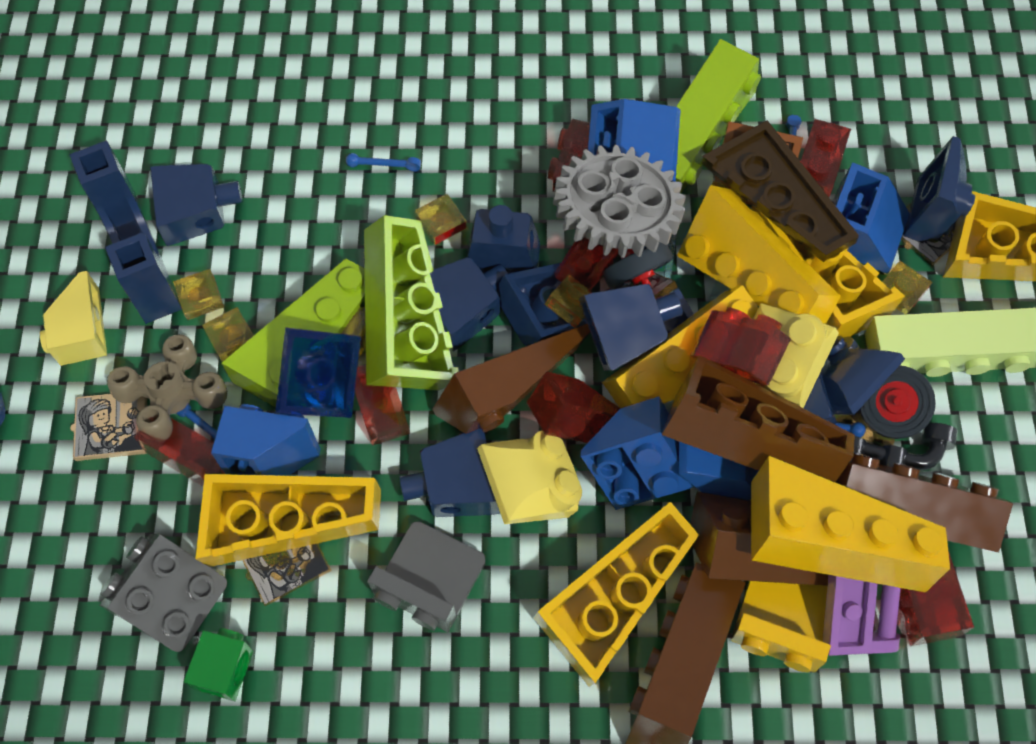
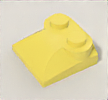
(804, 355)
(531, 478)

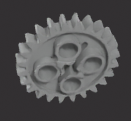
(619, 201)

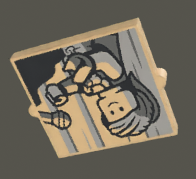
(105, 427)

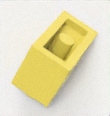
(75, 323)

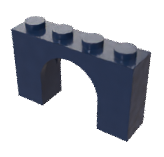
(133, 248)

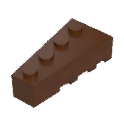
(749, 423)
(969, 514)
(726, 544)
(687, 661)

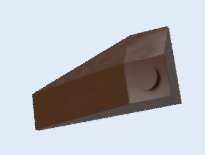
(492, 389)

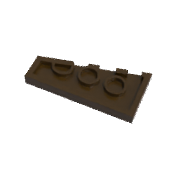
(780, 187)

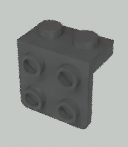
(428, 577)
(163, 591)

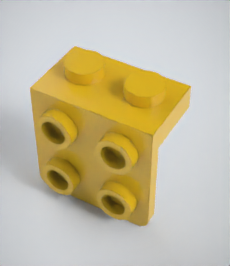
(784, 623)

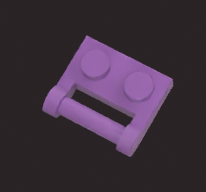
(852, 614)

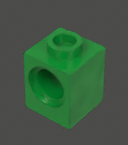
(219, 664)

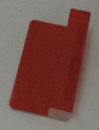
(380, 410)
(182, 451)

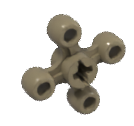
(167, 387)

